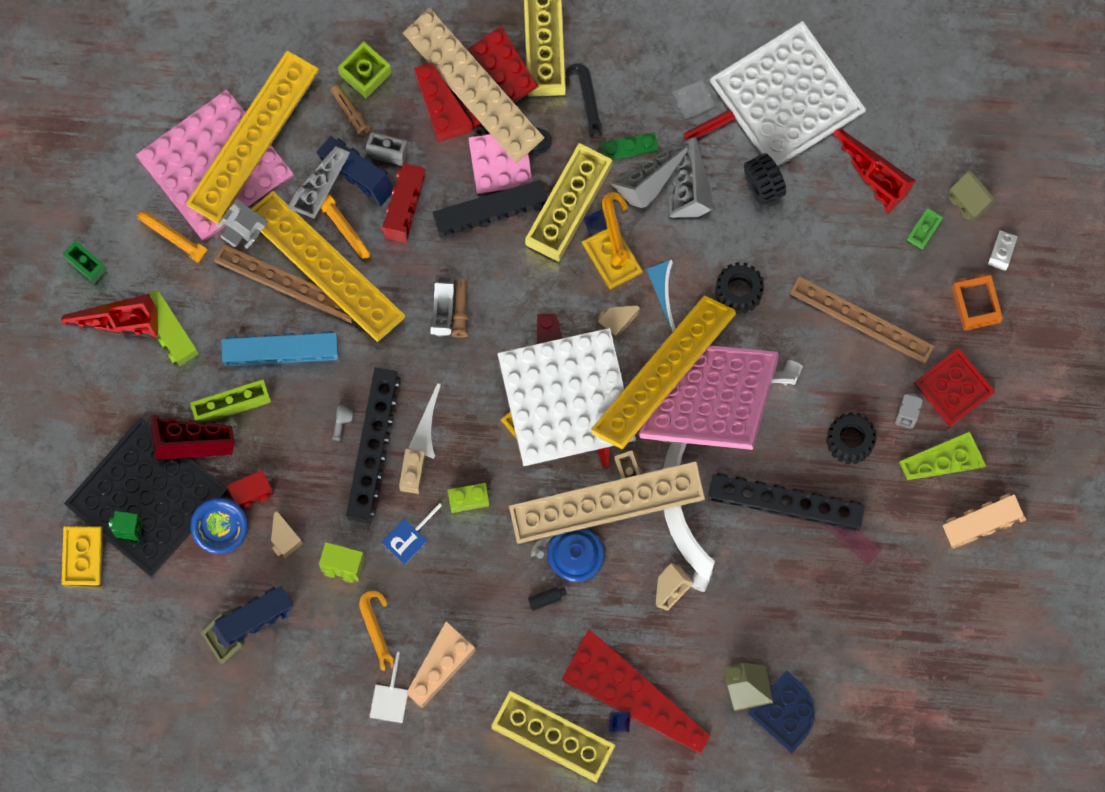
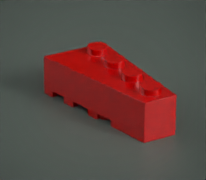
(442, 107)
(403, 203)

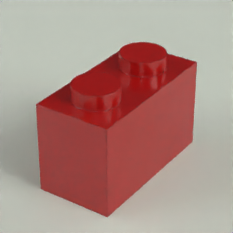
(250, 490)

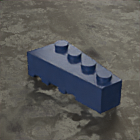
(360, 171)
(252, 617)

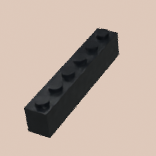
(489, 209)

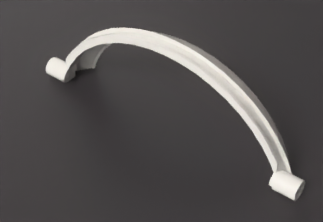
(674, 516)

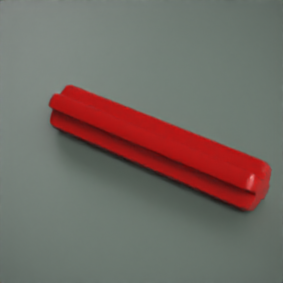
(710, 125)

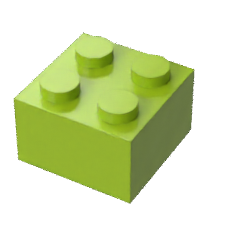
(364, 70)
(341, 562)

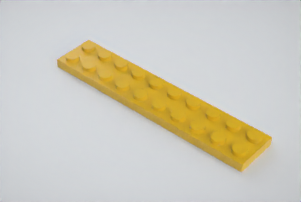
(252, 137)
(327, 268)
(663, 372)

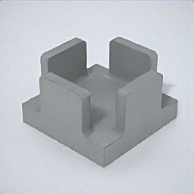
(241, 223)

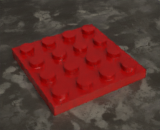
(504, 65)

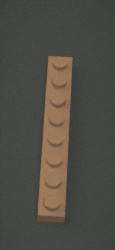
(279, 280)
(862, 320)

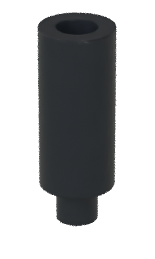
(546, 598)

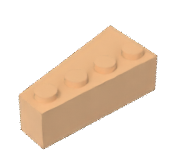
(984, 520)
(442, 662)

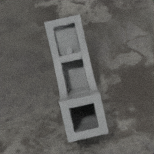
(443, 305)

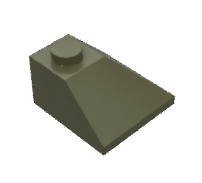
(215, 645)
(748, 685)

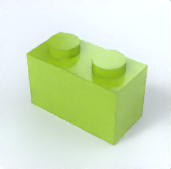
(468, 497)

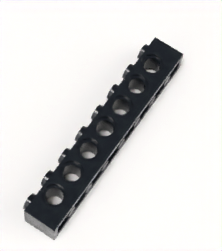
(380, 378)
(775, 506)

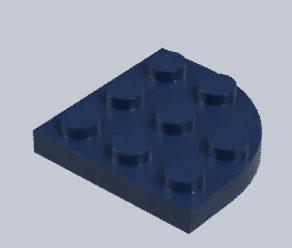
(790, 714)

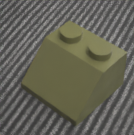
(971, 197)

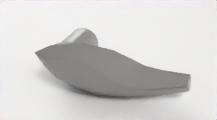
(539, 546)

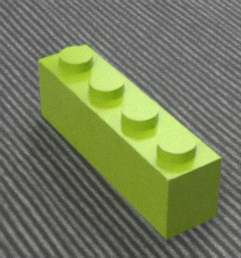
(171, 332)
(230, 402)

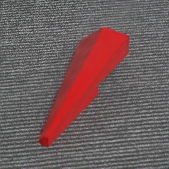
(885, 179)
(131, 314)

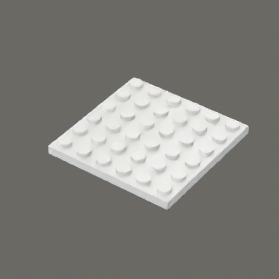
(787, 94)
(560, 394)

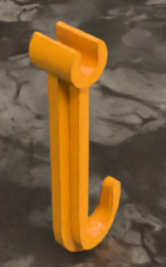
(351, 236)
(196, 251)
(620, 254)
(373, 626)

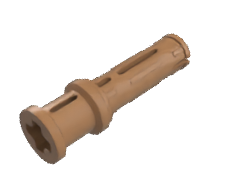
(354, 116)
(460, 317)

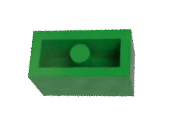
(84, 262)
(126, 525)

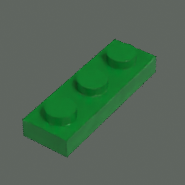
(630, 146)

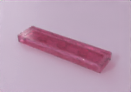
(853, 540)

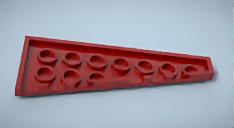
(610, 679)

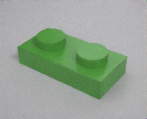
(924, 228)

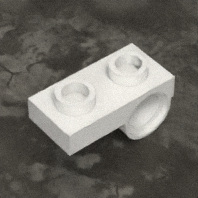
(1002, 250)

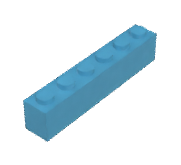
(279, 349)

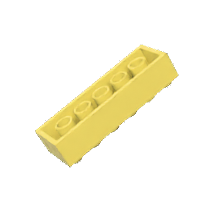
(545, 46)
(568, 202)
(553, 736)

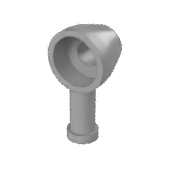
(343, 415)

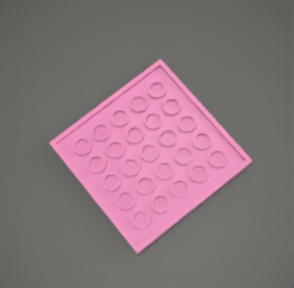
(188, 150)
(716, 400)

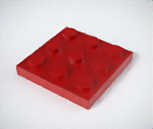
(954, 387)

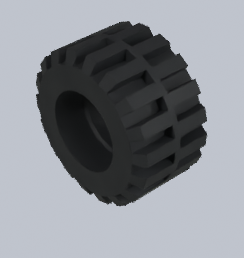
(765, 179)
(743, 273)
(857, 423)

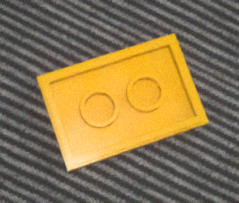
(601, 253)
(82, 555)

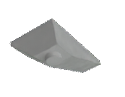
(646, 182)
(691, 187)
(315, 188)

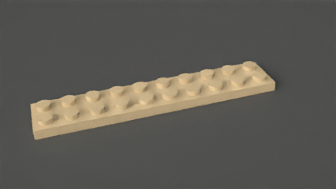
(473, 85)
(607, 502)

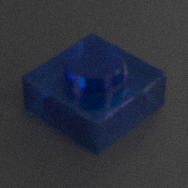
(595, 222)
(619, 722)

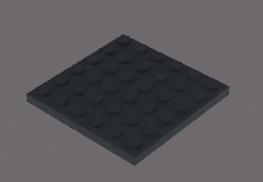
(157, 490)

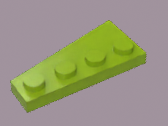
(949, 457)

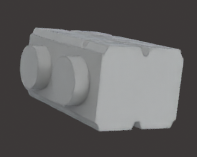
(387, 148)
(908, 410)

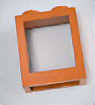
(981, 320)

